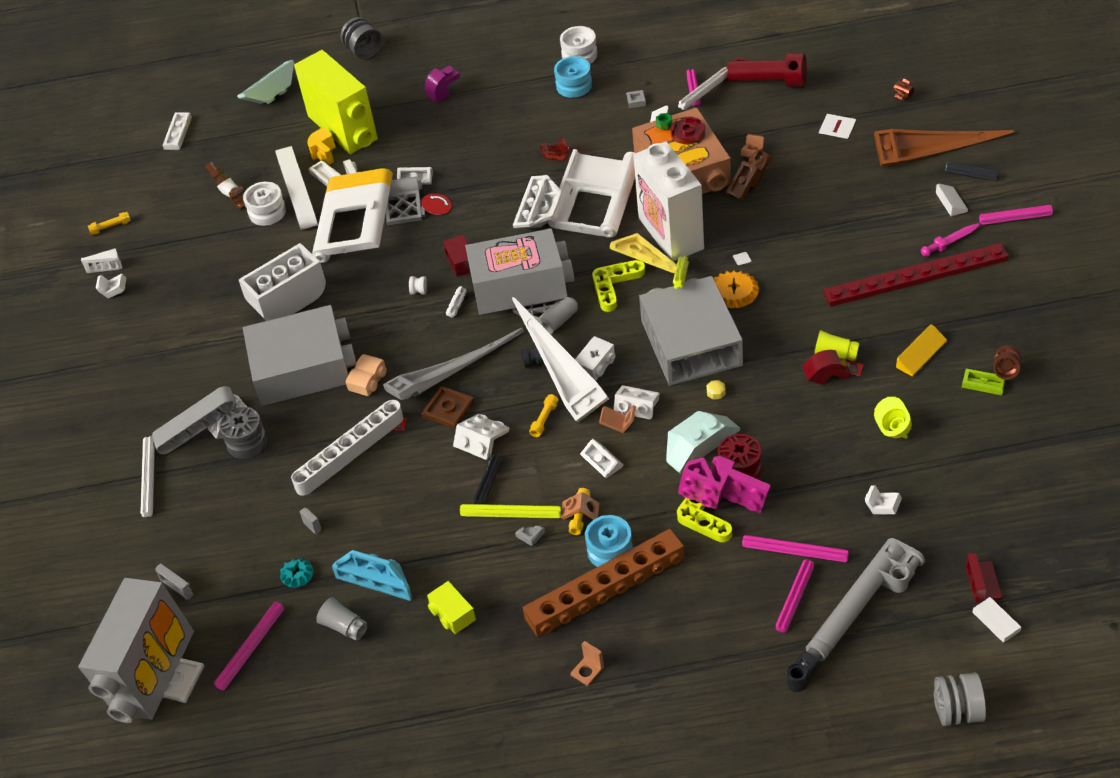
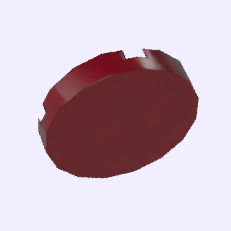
(687, 130)

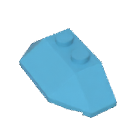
(373, 573)

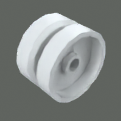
(579, 42)
(264, 203)

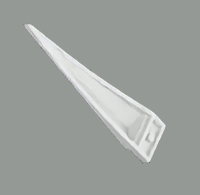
(576, 387)

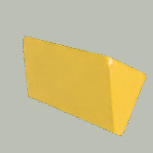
(920, 351)

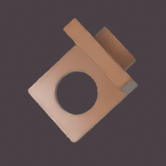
(616, 419)
(578, 504)
(593, 660)

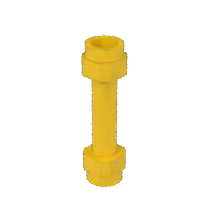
(95, 228)
(538, 426)
(576, 525)

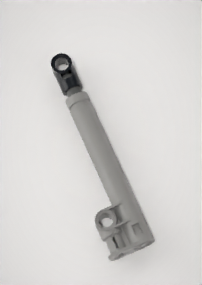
(891, 562)

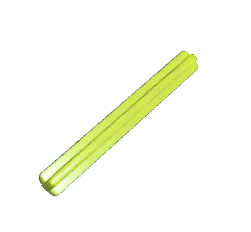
(680, 273)
(522, 511)

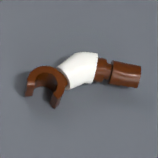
(227, 186)

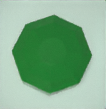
(663, 121)

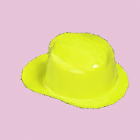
(893, 418)

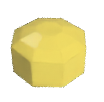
(716, 389)

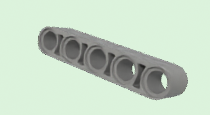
(193, 420)

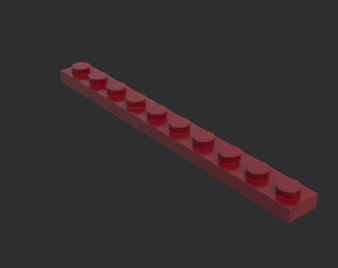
(915, 274)

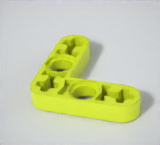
(609, 278)
(697, 513)

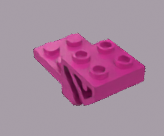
(721, 481)

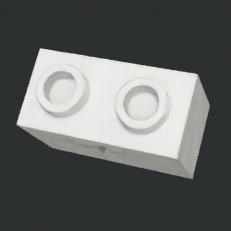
(596, 357)

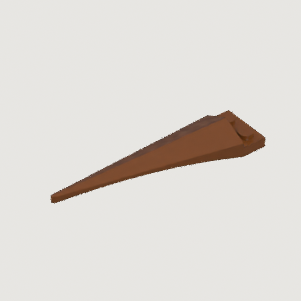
(905, 146)

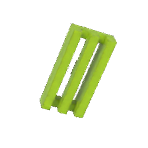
(982, 383)

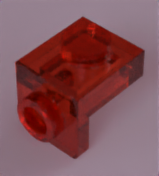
(555, 151)

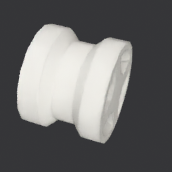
(418, 285)

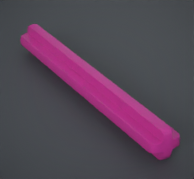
(795, 548)
(249, 646)

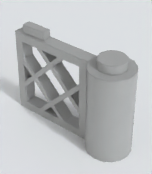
(401, 190)
(554, 314)

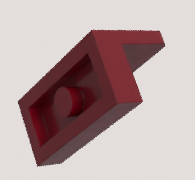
(982, 579)

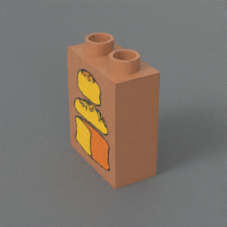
(704, 159)

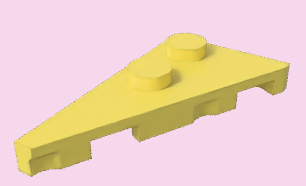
(640, 249)

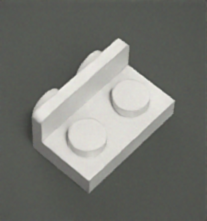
(642, 399)

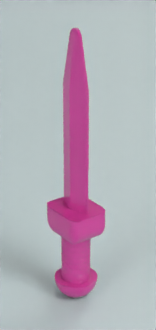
(941, 243)

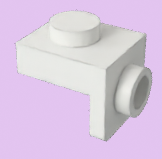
(111, 287)
(882, 502)

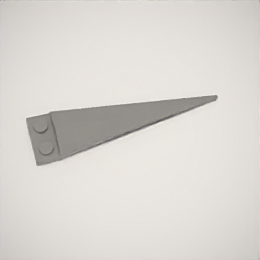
(419, 381)

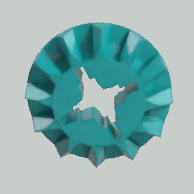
(301, 578)

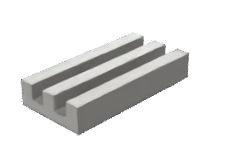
(174, 581)

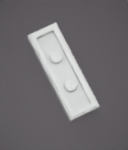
(177, 131)

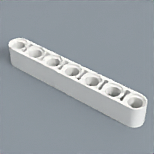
(296, 188)
(347, 447)

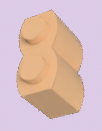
(365, 375)

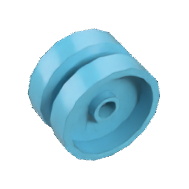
(573, 76)
(607, 538)

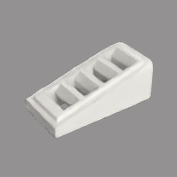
(108, 261)

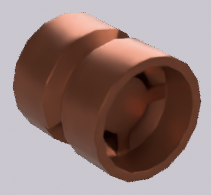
(1007, 362)

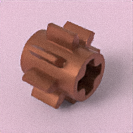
(904, 89)

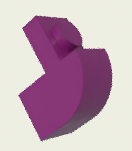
(438, 81)

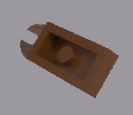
(749, 174)

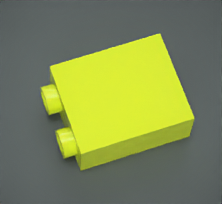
(336, 101)

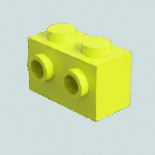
(451, 607)

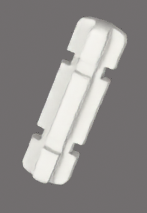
(456, 302)

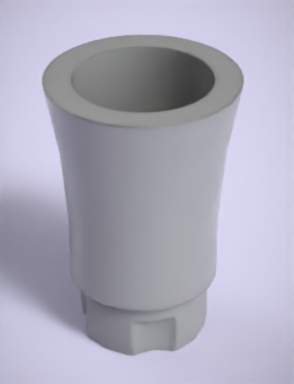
(339, 618)

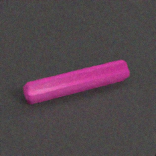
(692, 83)

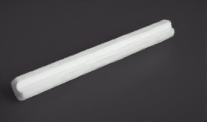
(703, 89)
(147, 477)

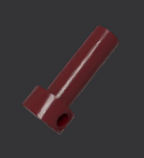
(791, 70)

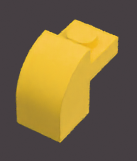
(321, 144)

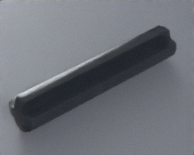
(972, 171)
(487, 479)

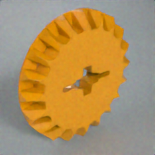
(745, 292)

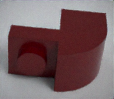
(824, 365)

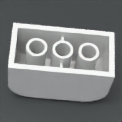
(284, 284)

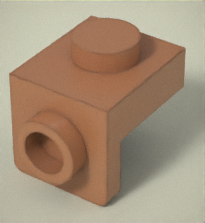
(753, 143)

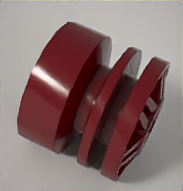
(744, 452)

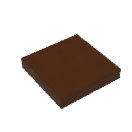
(448, 407)

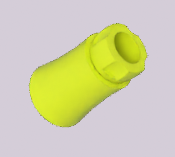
(843, 347)

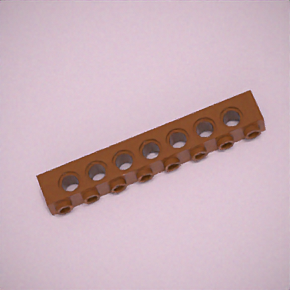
(593, 582)

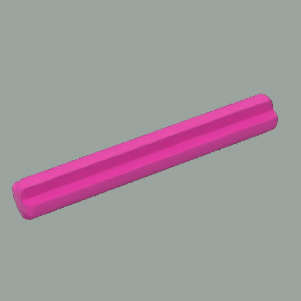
(1016, 214)
(794, 596)

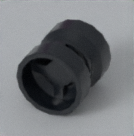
(531, 357)

